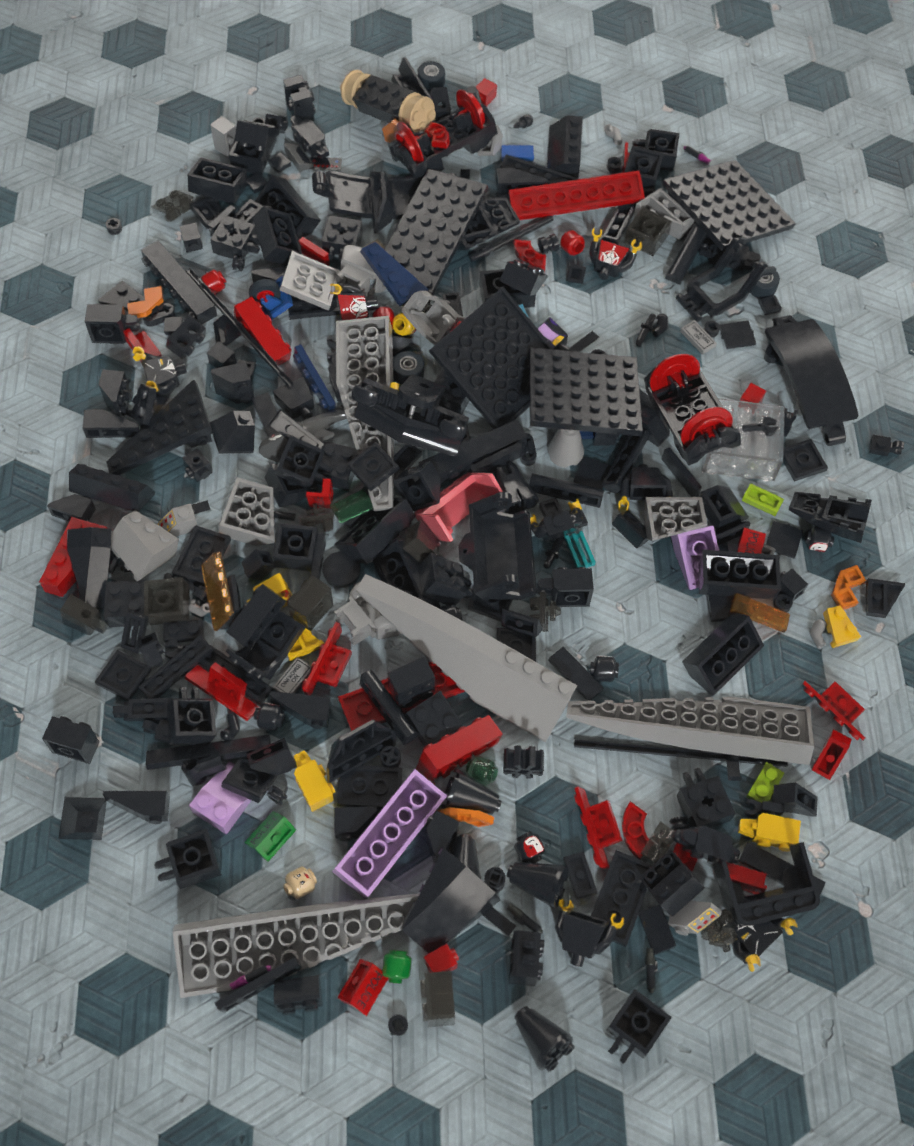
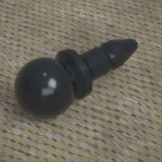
(523, 122)

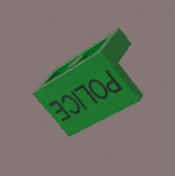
(270, 835)

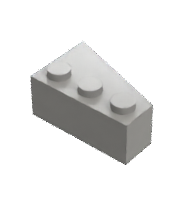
(665, 206)

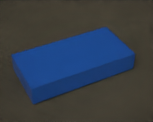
(523, 152)

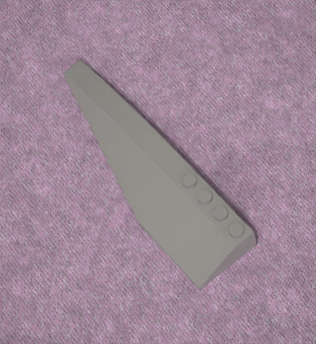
(366, 352)
(477, 662)
(709, 725)
(223, 949)

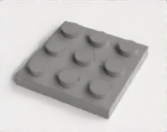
(309, 280)

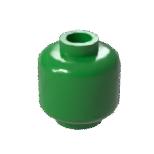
(396, 966)

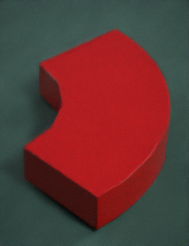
(438, 134)
(526, 252)
(633, 829)

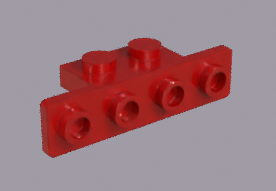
(330, 663)
(224, 688)
(841, 704)
(600, 825)

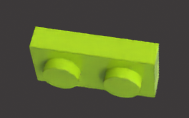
(762, 499)
(764, 784)

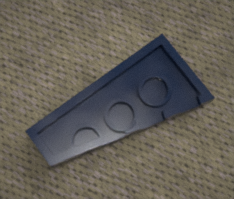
(392, 274)
(313, 378)

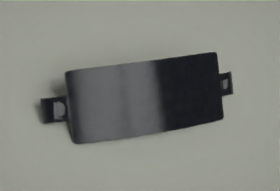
(350, 193)
(815, 375)

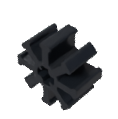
(523, 762)

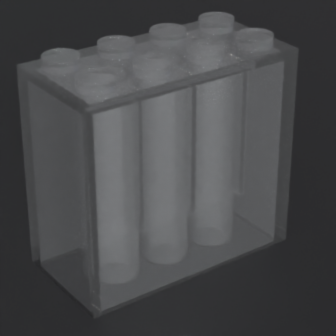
(757, 455)

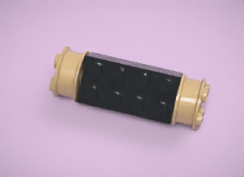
(387, 100)

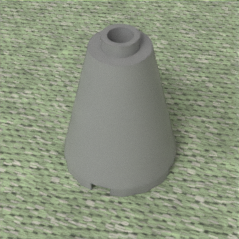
(566, 448)

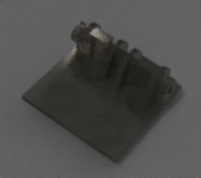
(174, 204)

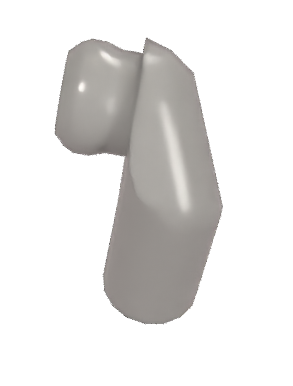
(614, 133)
(195, 608)
(816, 633)

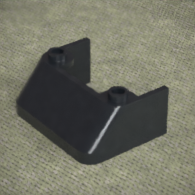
(796, 895)

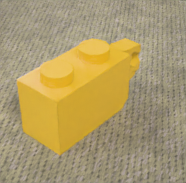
(312, 782)
(771, 831)

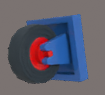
(270, 297)

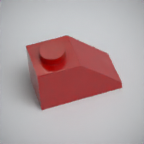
(831, 754)

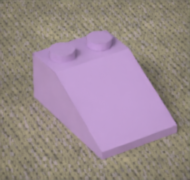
(688, 551)
(219, 805)

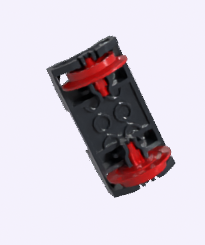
(464, 129)
(690, 408)

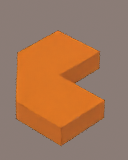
(389, 131)
(153, 298)
(842, 590)
(472, 817)

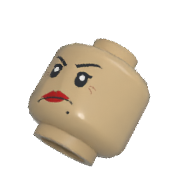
(300, 882)

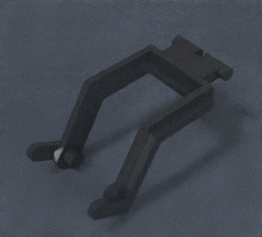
(701, 303)

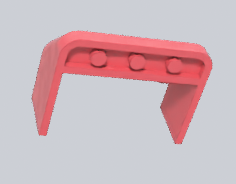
(455, 503)

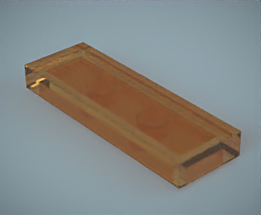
(760, 612)

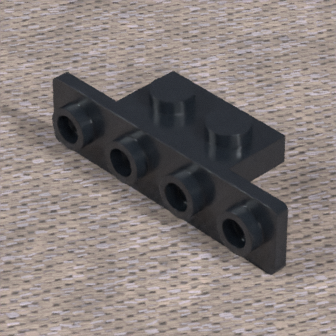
(409, 79)

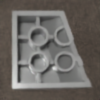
(249, 513)
(673, 516)
(142, 544)

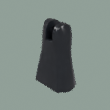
(514, 483)

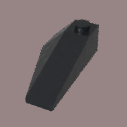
(90, 557)

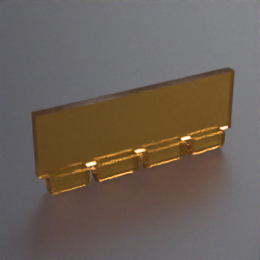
(217, 590)

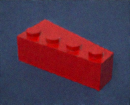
(260, 327)
(59, 574)
(458, 748)

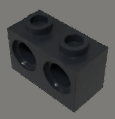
(182, 335)

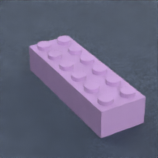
(389, 834)

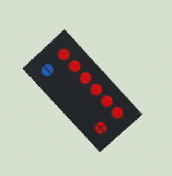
(326, 163)

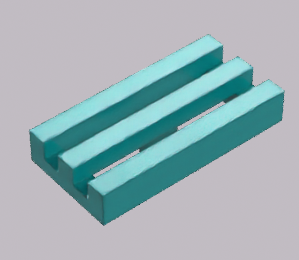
(575, 537)

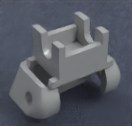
(357, 271)
(436, 322)
(364, 619)

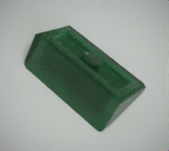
(352, 506)

